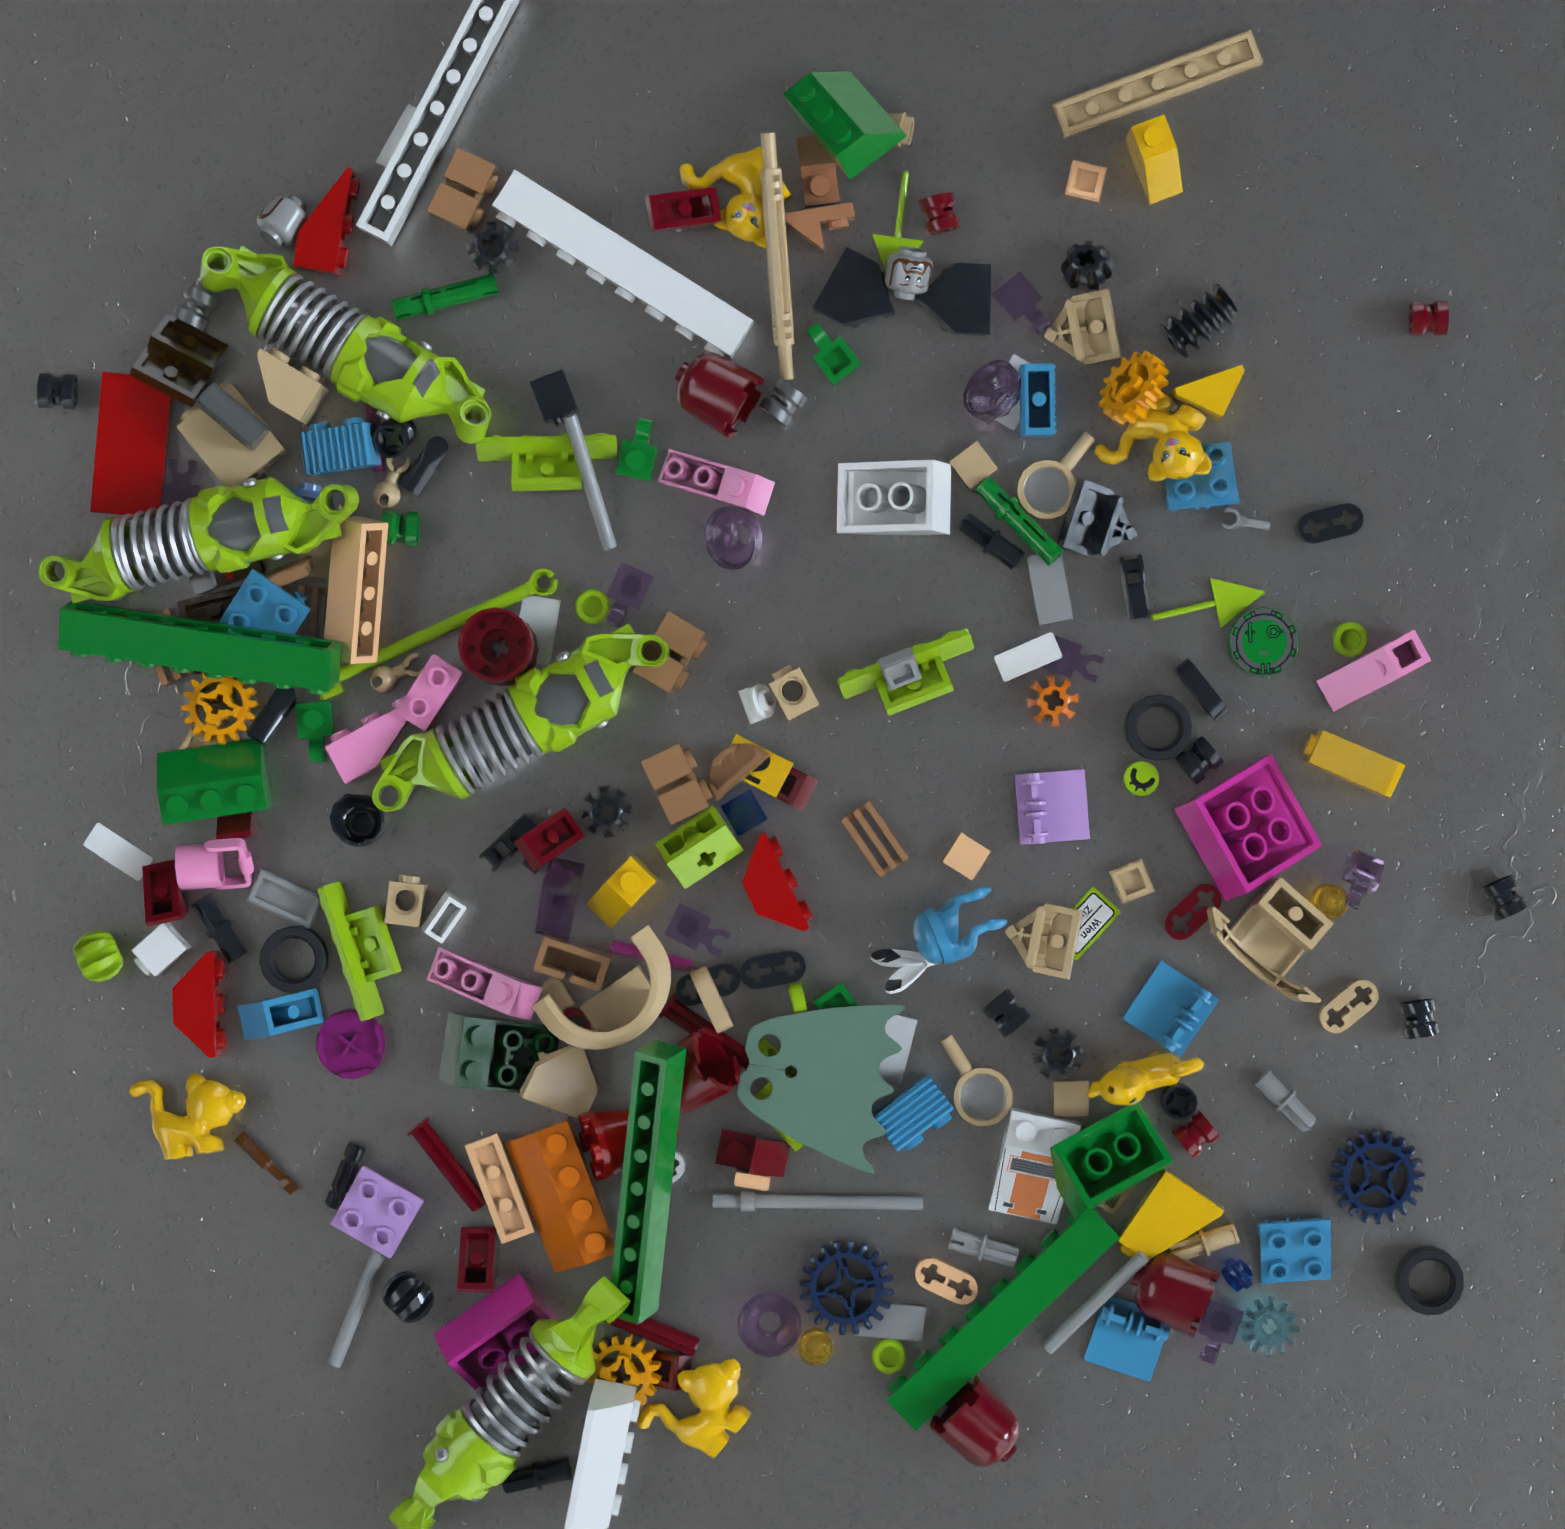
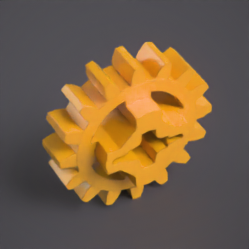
(1133, 387)
(215, 719)
(638, 1373)

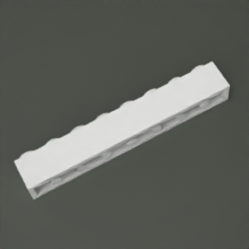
(435, 118)
(622, 264)

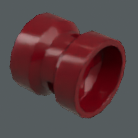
(939, 213)
(1428, 318)
(1195, 1135)

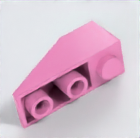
(716, 481)
(1373, 670)
(361, 750)
(484, 984)

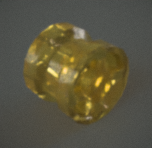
(1330, 901)
(815, 1353)

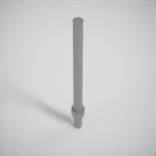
(749, 1201)

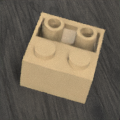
(291, 390)

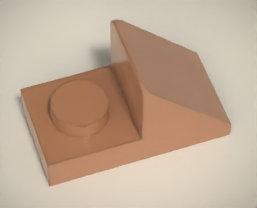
(817, 174)
(808, 222)

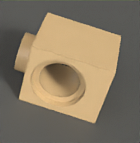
(796, 708)
(397, 915)

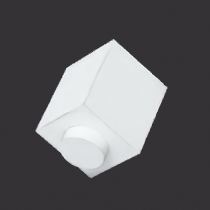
(160, 949)

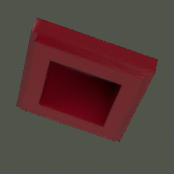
(797, 789)
(235, 826)
(671, 1365)

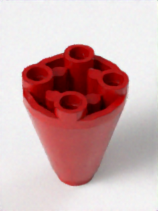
(605, 1139)

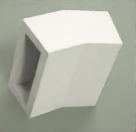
(438, 910)

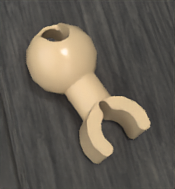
(389, 488)
(390, 676)

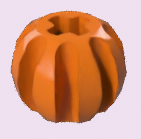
(1061, 695)

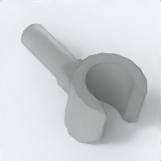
(1245, 522)

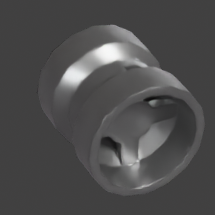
(191, 314)
(788, 396)

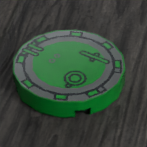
(1263, 642)

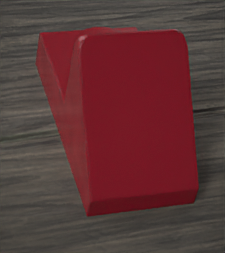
(683, 209)
(549, 839)
(162, 895)
(752, 1153)
(477, 1259)

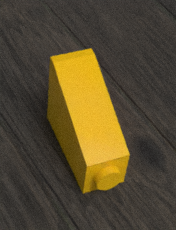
(1155, 158)
(1353, 763)
(622, 890)
(1166, 1216)

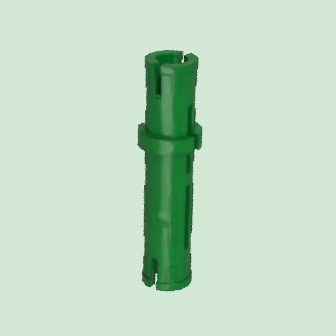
(438, 298)
(1009, 511)

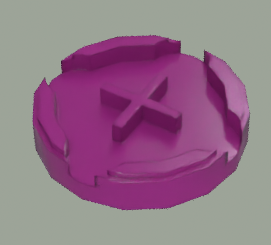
(350, 1045)

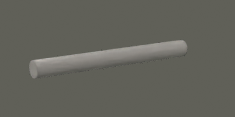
(590, 481)
(1095, 1302)
(356, 1309)

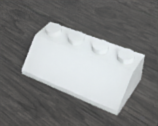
(601, 1456)

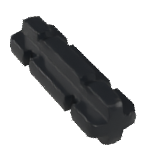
(345, 1175)

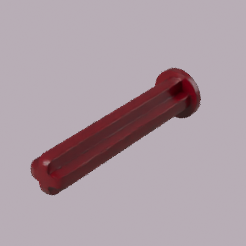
(692, 1022)
(447, 1164)
(661, 1334)

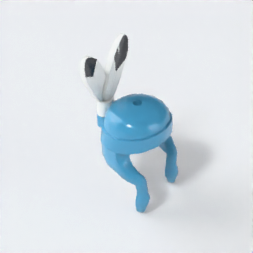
(936, 940)

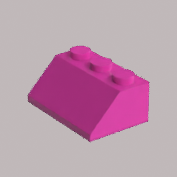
(490, 1330)

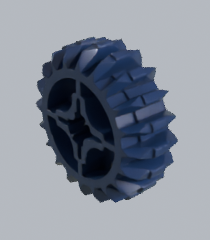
(1363, 1185)
(874, 1281)

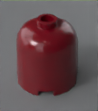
(718, 392)
(707, 1070)
(1174, 1291)
(978, 1425)

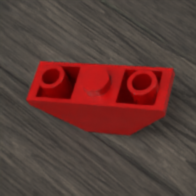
(772, 887)
(199, 1004)

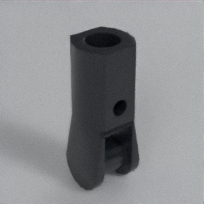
(425, 465)
(1135, 594)
(272, 715)
(514, 832)

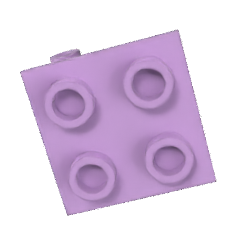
(1052, 806)
(377, 1212)

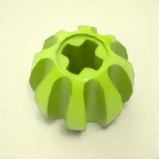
(98, 956)

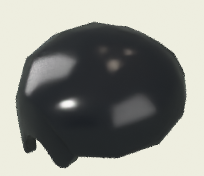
(357, 820)

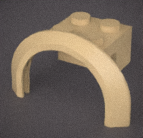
(1273, 936)
(621, 1008)

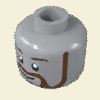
(281, 220)
(908, 272)

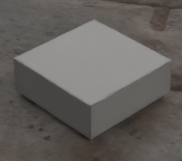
(900, 668)

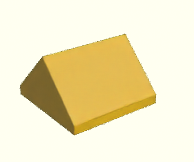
(1210, 394)

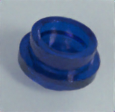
(1237, 1274)

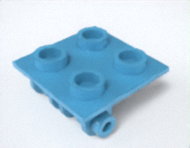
(1206, 490)
(266, 606)
(1170, 1008)
(1295, 1249)
(1126, 1339)

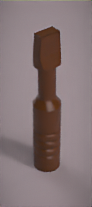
(265, 1161)

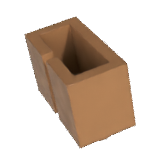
(466, 187)
(684, 642)
(676, 783)
(561, 954)

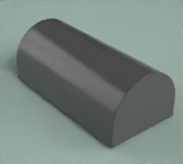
(232, 416)

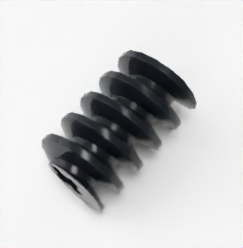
(1199, 320)

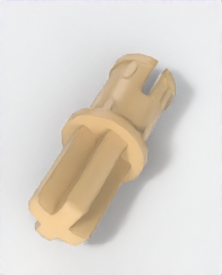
(1206, 1242)

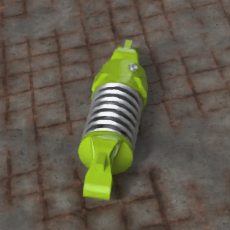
(485, 1435)

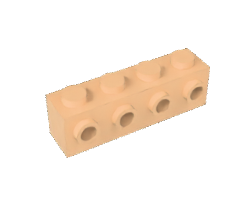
(357, 588)

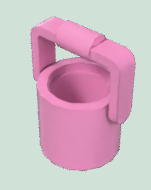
(204, 865)

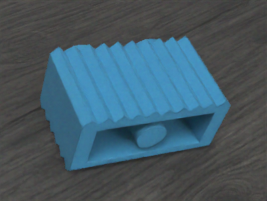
(1037, 401)
(339, 448)
(913, 1113)

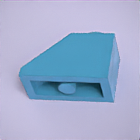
(281, 1014)

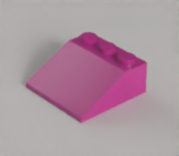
(1248, 828)

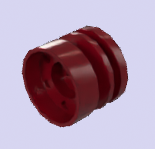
(491, 628)

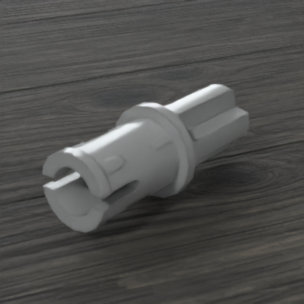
(1285, 1101)
(983, 1248)

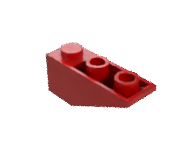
(323, 234)

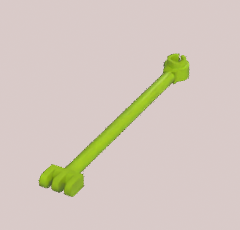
(445, 626)

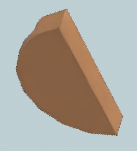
(733, 766)

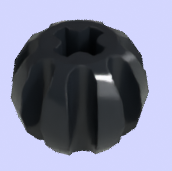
(488, 238)
(1086, 267)
(596, 807)
(1054, 1064)
(408, 1296)

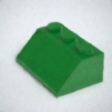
(843, 119)
(212, 781)
(1107, 1159)

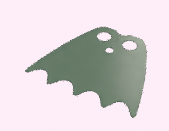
(835, 1079)

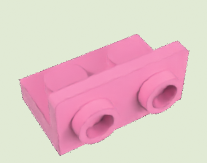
(430, 693)

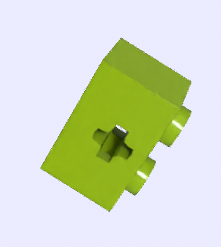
(699, 847)

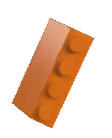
(562, 1195)

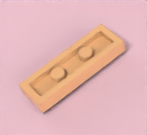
(500, 1188)

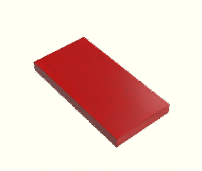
(130, 446)

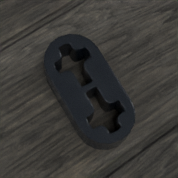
(1328, 515)
(1201, 689)
(714, 972)
(773, 978)

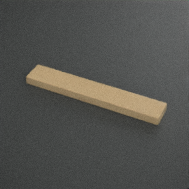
(1157, 84)

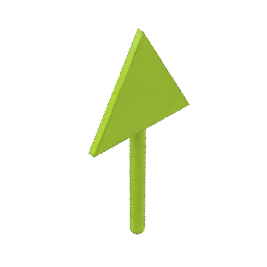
(888, 244)
(1228, 598)

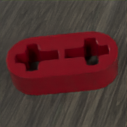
(1185, 905)

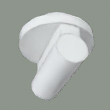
(758, 702)

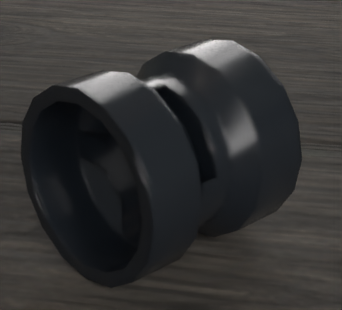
(57, 391)
(388, 442)
(1191, 763)
(1505, 900)
(1006, 1013)
(1419, 1018)
(1183, 1102)

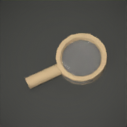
(1049, 485)
(981, 1092)

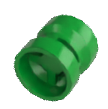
(410, 529)

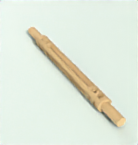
(777, 255)

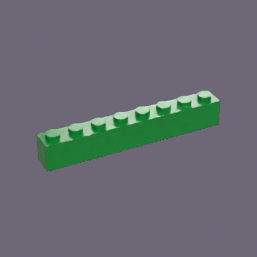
(199, 646)
(647, 1177)
(1001, 1317)

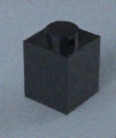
(554, 397)

